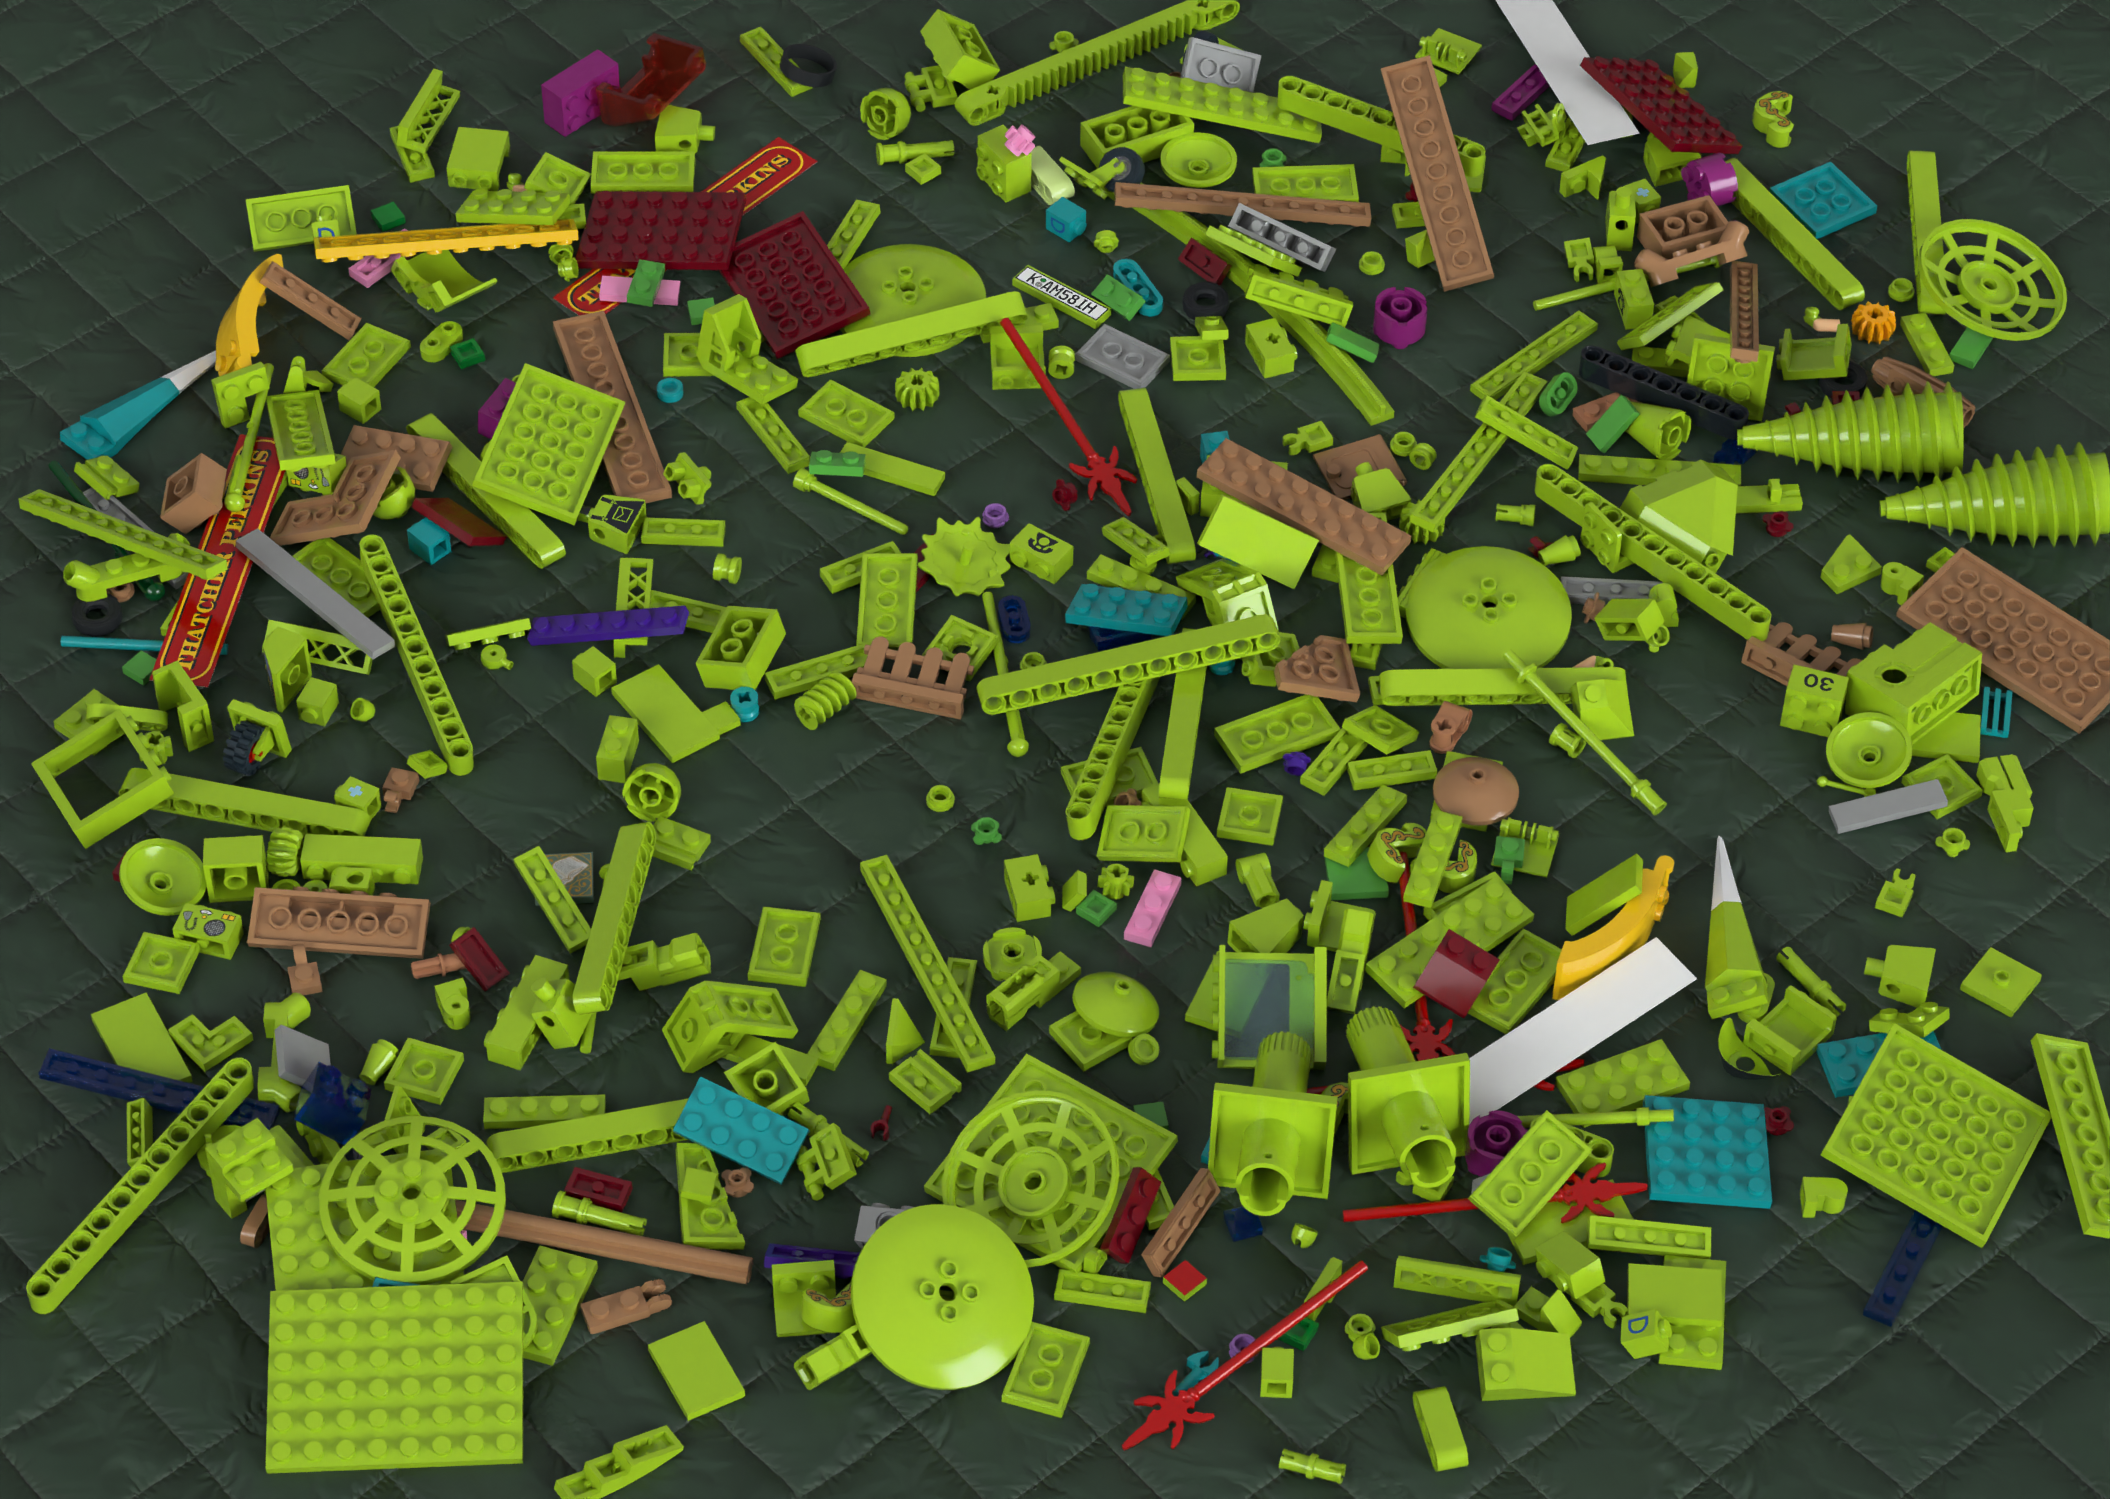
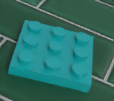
(1824, 200)

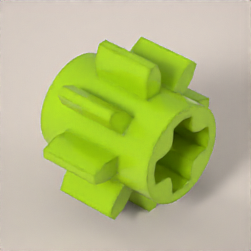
(161, 745)
(1115, 881)

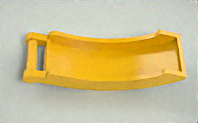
(237, 330)
(1617, 939)

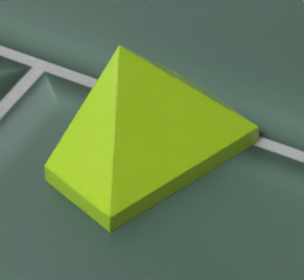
(901, 1035)

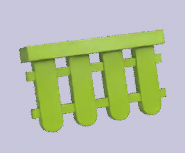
(1298, 297)

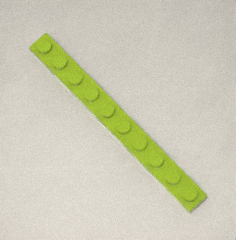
(1474, 457)
(123, 534)
(927, 964)

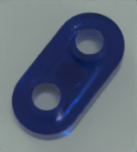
(1014, 619)

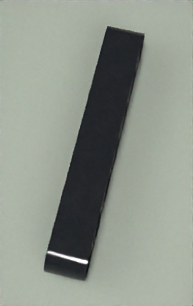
(1660, 389)

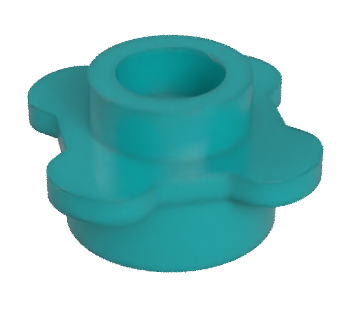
(1498, 1259)

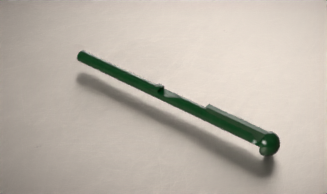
(152, 590)

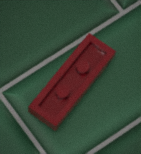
(1130, 1215)

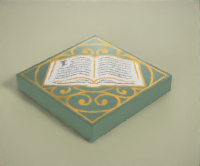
(575, 873)

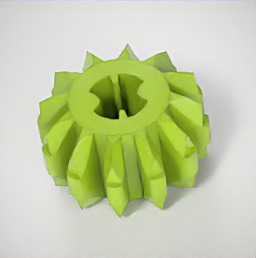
(917, 389)
(1416, 532)
(284, 851)

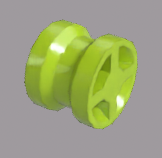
(1061, 362)
(727, 568)

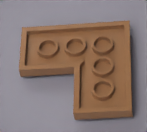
(343, 511)

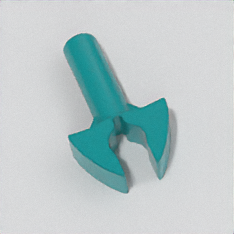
(1197, 1373)

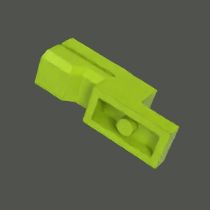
(2009, 797)
(1350, 961)
(665, 965)
(1030, 985)
(831, 1358)

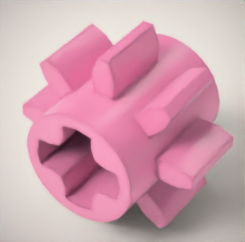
(1019, 140)

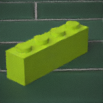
(1202, 854)
(390, 858)
(515, 1028)

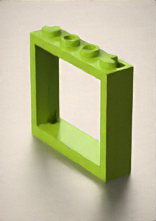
(122, 808)

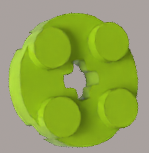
(998, 948)

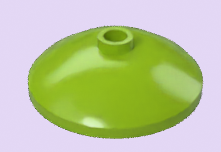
(1198, 160)
(1867, 737)
(165, 865)
(1116, 1004)

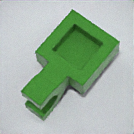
(1508, 854)

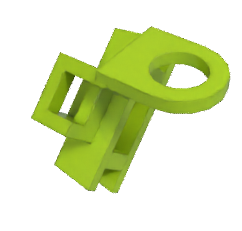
(1546, 128)

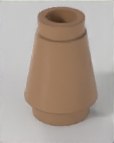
(1854, 635)

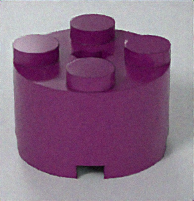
(1710, 177)
(1400, 316)
(1491, 1140)

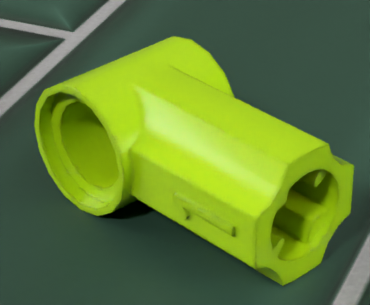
(1256, 874)

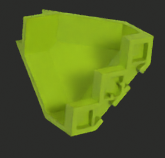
(1690, 511)

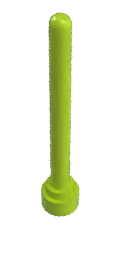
(805, 481)

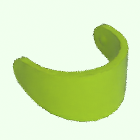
(295, 379)

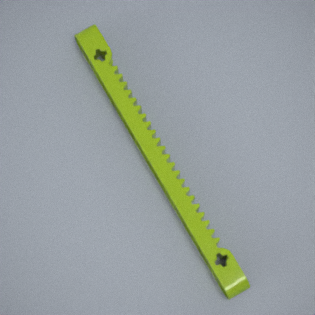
(981, 106)

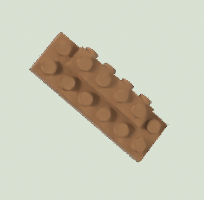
(339, 922)

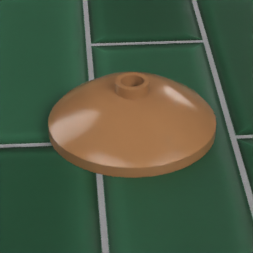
(1476, 790)

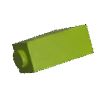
(1267, 929)

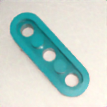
(1133, 277)

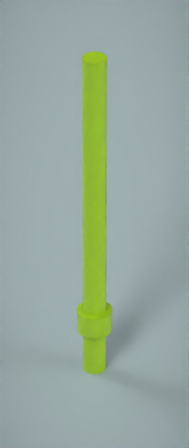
(1642, 1117)

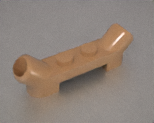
(1663, 270)

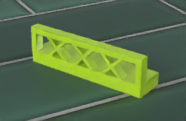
(419, 113)
(624, 595)
(328, 639)
(1456, 1280)

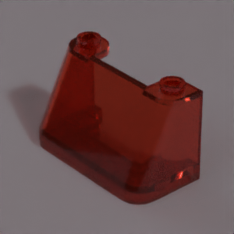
(664, 75)

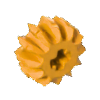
(1873, 322)

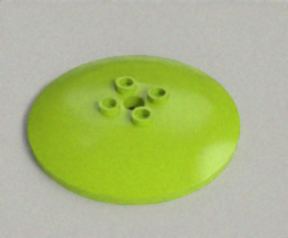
(933, 274)
(1461, 633)
(907, 1320)

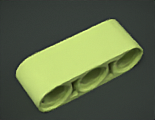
(1049, 178)

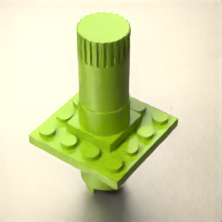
(1402, 1107)
(1274, 1134)

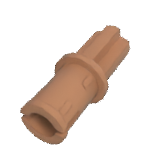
(436, 965)

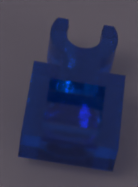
(1732, 452)

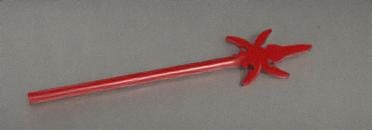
(1101, 471)
(1425, 1041)
(1582, 1193)
(1175, 1407)

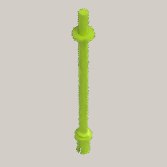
(1639, 788)

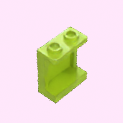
(477, 158)
(1684, 335)
(1815, 356)
(1007, 365)
(177, 690)
(1790, 1031)

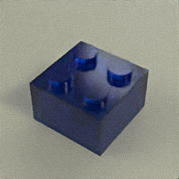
(333, 1103)

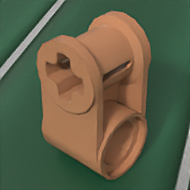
(1449, 726)

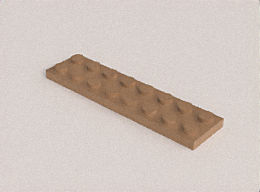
(1304, 506)

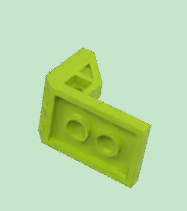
(724, 356)
(1229, 591)
(717, 1017)

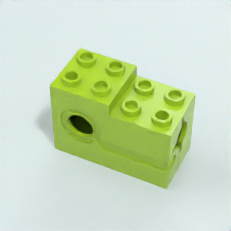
(1916, 680)

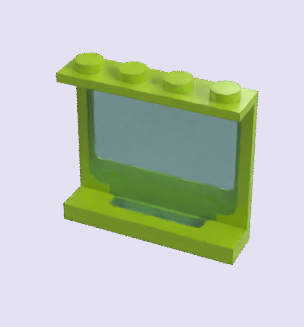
(1267, 996)

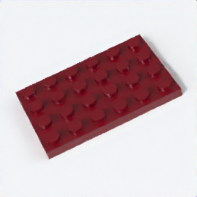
(1661, 105)
(661, 227)
(793, 285)

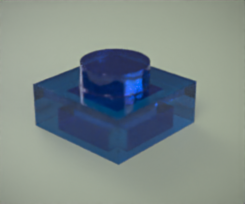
(1242, 1223)

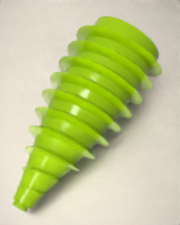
(1871, 434)
(2016, 498)

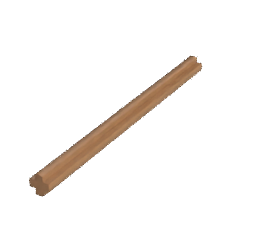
(613, 1244)

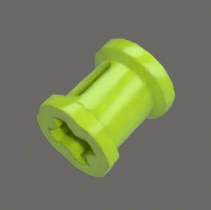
(1567, 740)

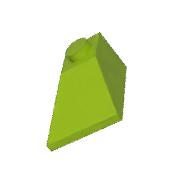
(1603, 707)

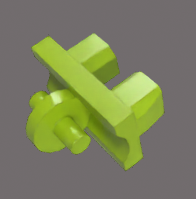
(692, 480)

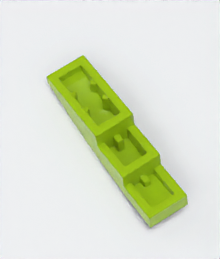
(622, 1466)

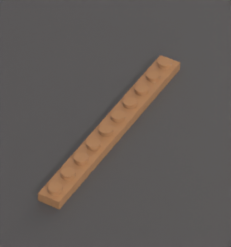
(1226, 202)
(1744, 312)

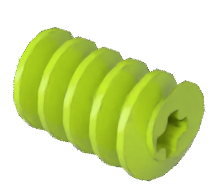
(824, 700)

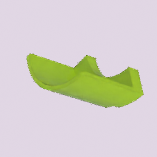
(437, 280)

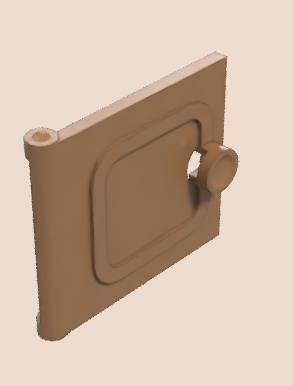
(1346, 458)

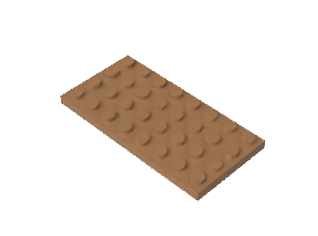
(2021, 638)

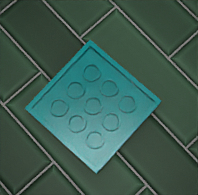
(1708, 1153)

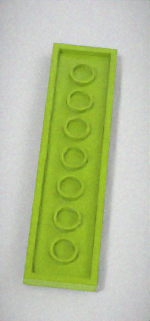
(1215, 104)
(2080, 1125)

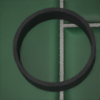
(811, 53)

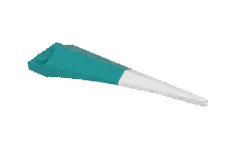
(117, 422)

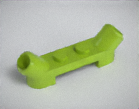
(95, 579)
(270, 1086)

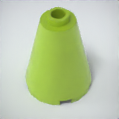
(1660, 429)

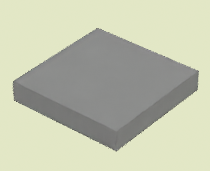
(298, 1054)

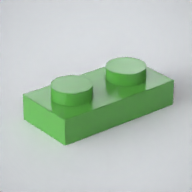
(645, 283)
(1118, 297)
(837, 464)

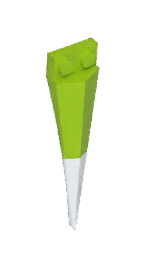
(1733, 966)

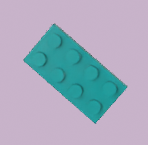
(1126, 610)
(1849, 1059)
(741, 1130)

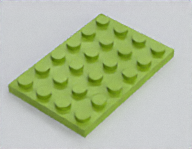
(549, 444)

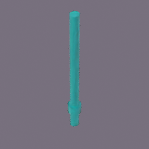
(118, 643)

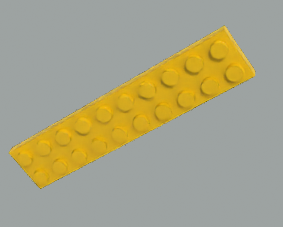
(440, 239)

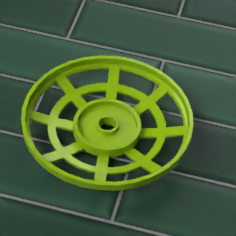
(2003, 286)
(1031, 1163)
(417, 1212)

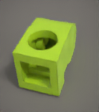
(1606, 258)
(1900, 581)
(1666, 601)
(352, 879)
(453, 1003)
(1822, 1195)

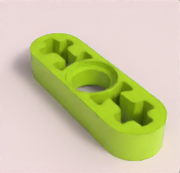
(144, 718)

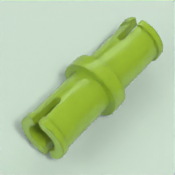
(1312, 1466)

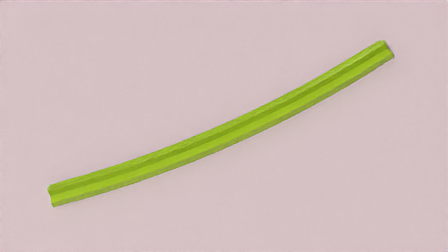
(1305, 330)

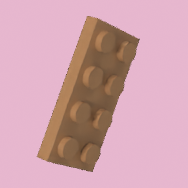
(419, 455)

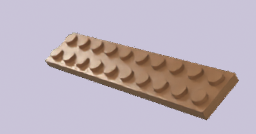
(1437, 173)
(597, 364)

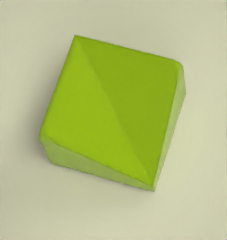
(1685, 70)
(1419, 249)

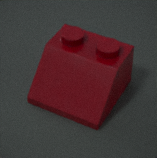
(1456, 973)

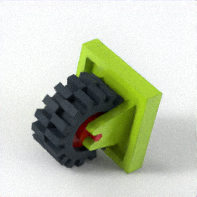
(253, 737)

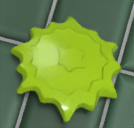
(964, 557)

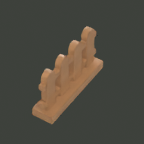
(1778, 664)
(911, 693)

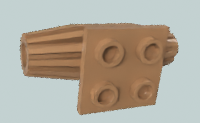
(1898, 373)

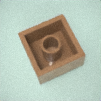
(193, 493)

